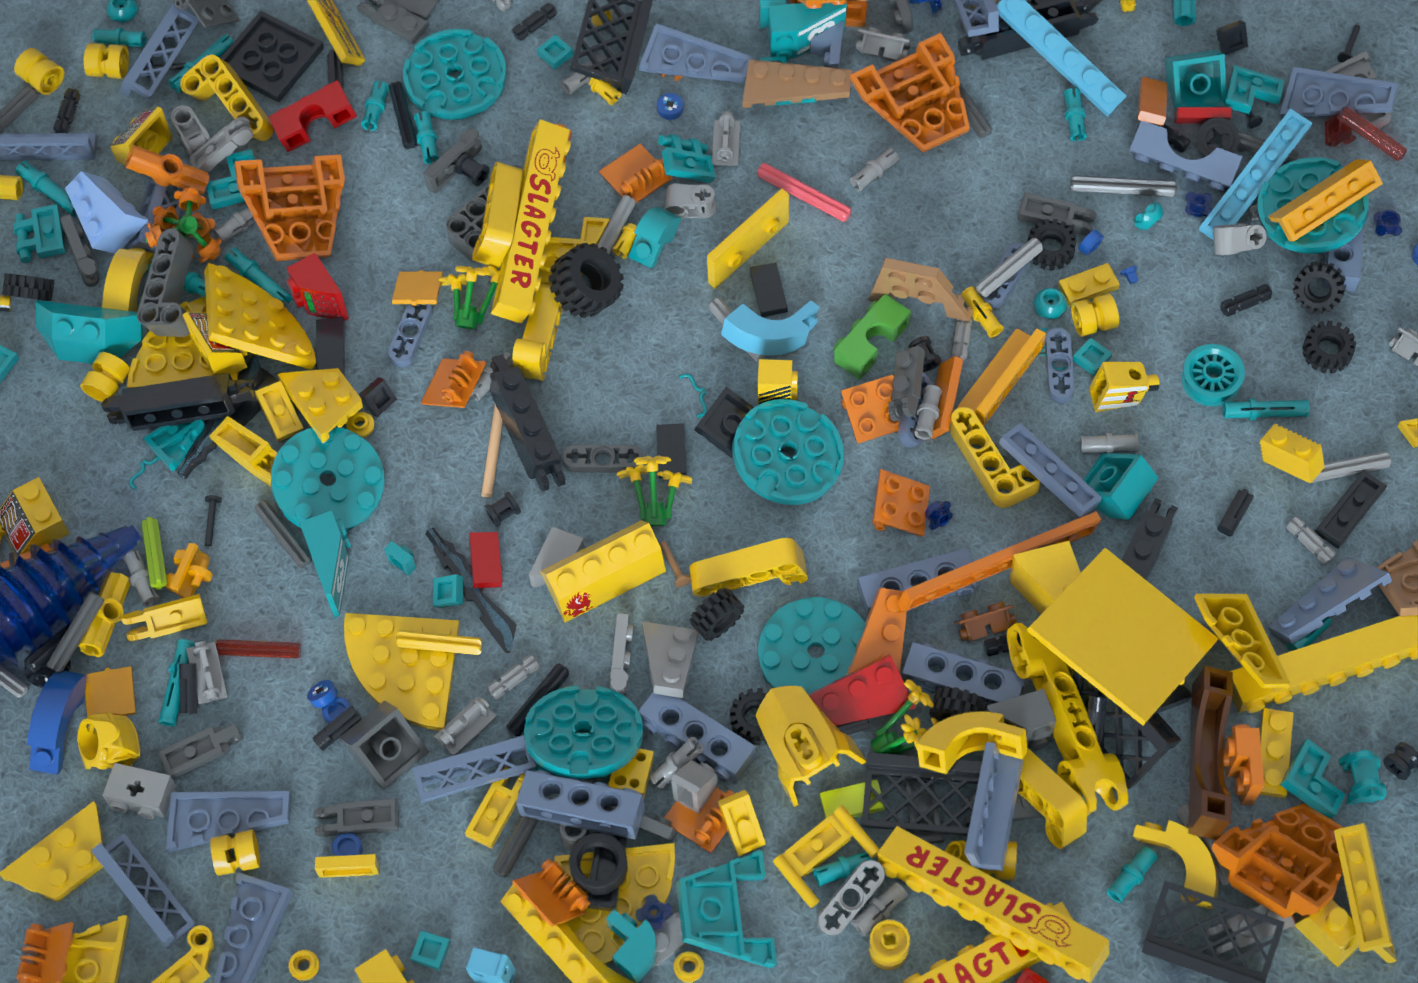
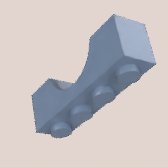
(1217, 168)

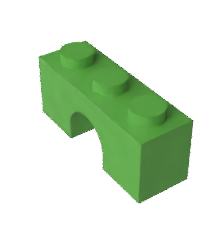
(883, 319)

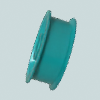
(1212, 359)

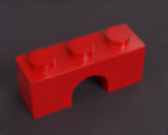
(293, 121)

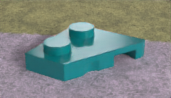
(174, 441)

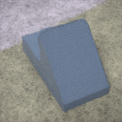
(829, 44)

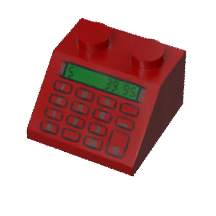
(315, 289)

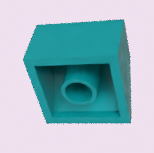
(1197, 79)
(1121, 483)

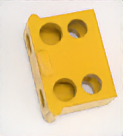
(635, 773)

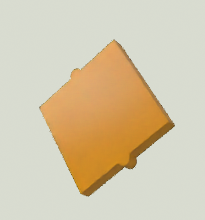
(417, 288)
(110, 692)

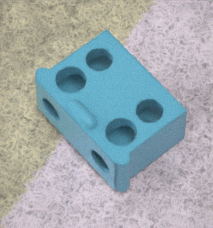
(490, 967)

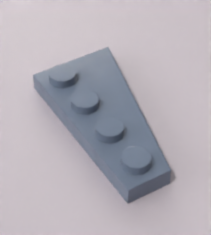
(690, 56)
(1327, 93)
(1328, 598)
(204, 815)
(252, 925)

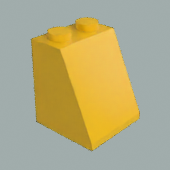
(1043, 573)

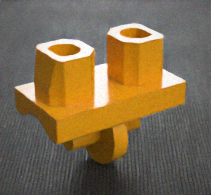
(191, 571)

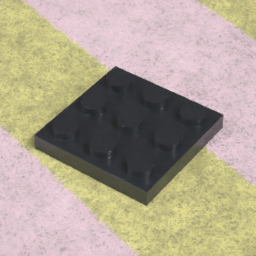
(271, 55)

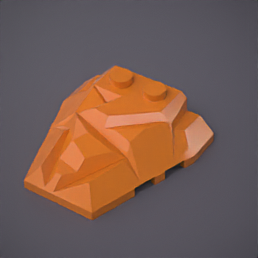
(918, 94)
(294, 204)
(1285, 861)

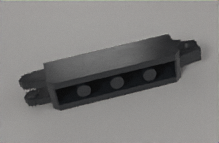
(1061, 14)
(178, 401)
(525, 423)
(1149, 539)

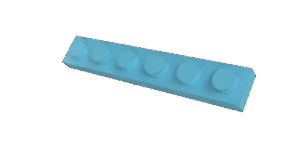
(1061, 54)
(1258, 170)

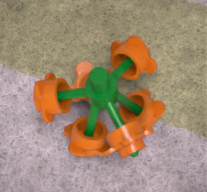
(188, 226)

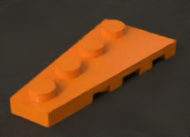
(882, 631)

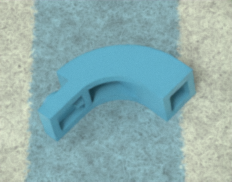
(768, 336)

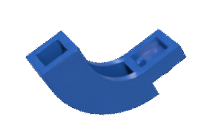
(51, 717)

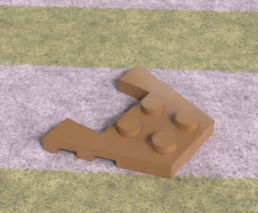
(920, 282)
(1404, 586)

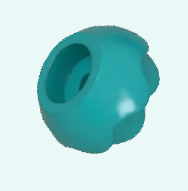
(120, 14)
(1149, 217)
(1047, 310)

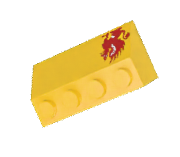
(604, 570)

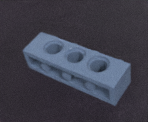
(1351, 265)
(905, 576)
(953, 663)
(691, 720)
(622, 821)

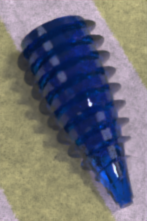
(50, 583)

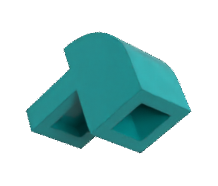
(652, 232)
(640, 947)

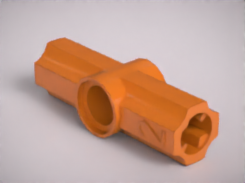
(153, 165)

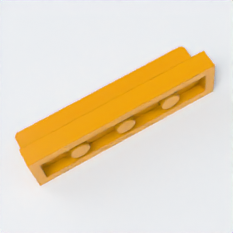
(1327, 198)
(1003, 373)

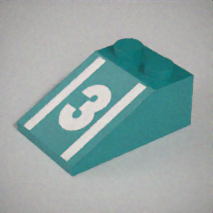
(795, 25)
(328, 547)

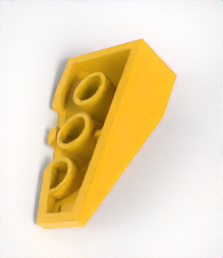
(1241, 632)

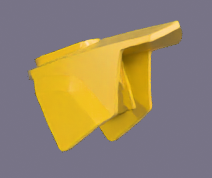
(801, 736)

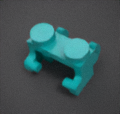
(1365, 775)

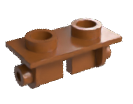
(974, 623)

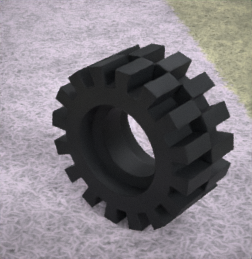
(1056, 232)
(28, 287)
(1314, 302)
(1332, 333)
(717, 614)
(952, 702)
(738, 713)

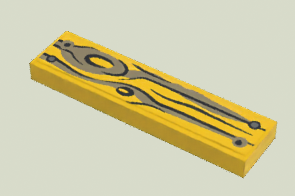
(337, 32)

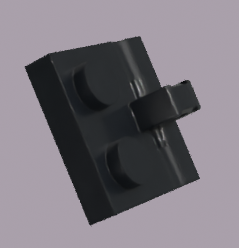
(723, 420)

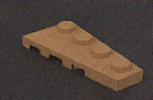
(778, 82)

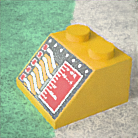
(145, 131)
(217, 356)
(31, 517)

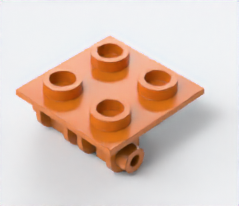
(636, 174)
(454, 381)
(869, 408)
(900, 503)
(703, 828)
(550, 896)
(48, 951)

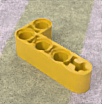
(233, 100)
(499, 215)
(532, 350)
(989, 456)
(749, 566)
(1054, 799)

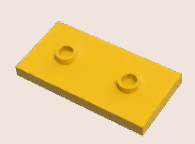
(748, 238)

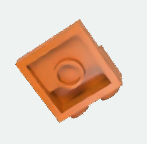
(1244, 761)

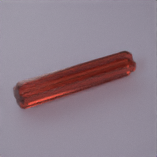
(1372, 134)
(258, 648)

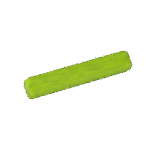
(154, 553)

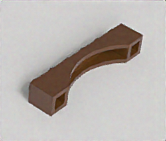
(1207, 788)

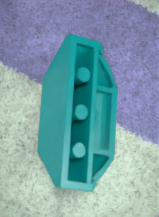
(83, 332)

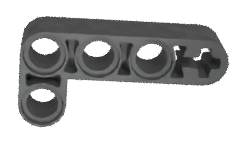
(469, 224)
(160, 300)

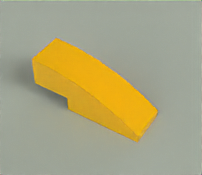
(245, 448)

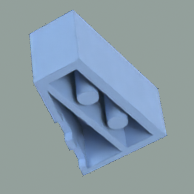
(104, 212)

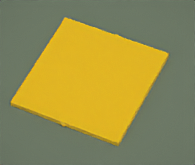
(1123, 635)

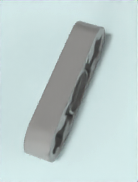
(843, 921)

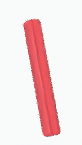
(804, 192)

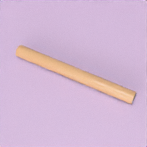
(492, 454)

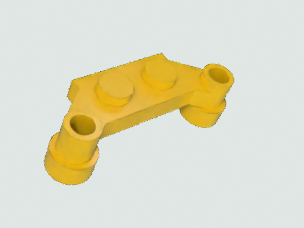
(194, 964)

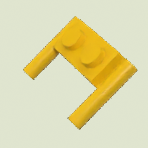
(818, 847)

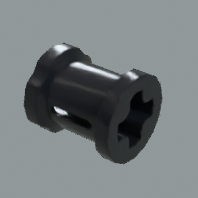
(472, 169)
(931, 360)
(502, 509)

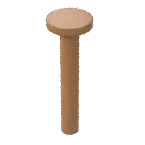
(681, 580)

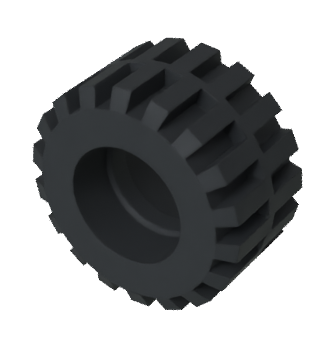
(600, 271)

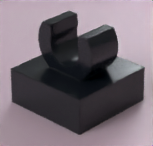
(1232, 37)
(377, 396)

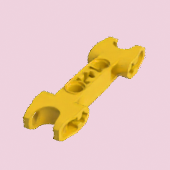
(1084, 763)

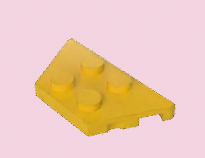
(322, 398)
(60, 859)
(97, 953)

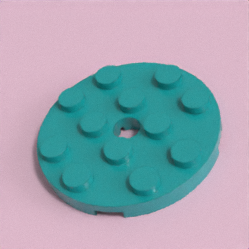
(450, 50)
(1294, 180)
(348, 459)
(770, 472)
(799, 627)
(556, 718)

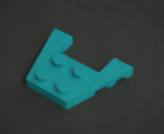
(712, 911)

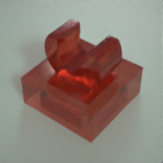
(1337, 132)

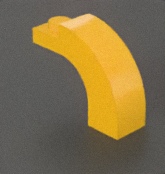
(124, 278)
(965, 734)
(1199, 864)

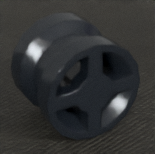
(1402, 760)

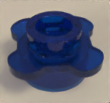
(1195, 209)
(1387, 216)
(938, 514)
(659, 918)

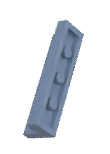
(985, 12)
(151, 50)
(48, 146)
(153, 197)
(1050, 471)
(471, 763)
(993, 809)
(131, 891)

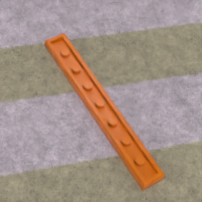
(994, 563)

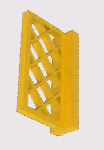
(1364, 891)

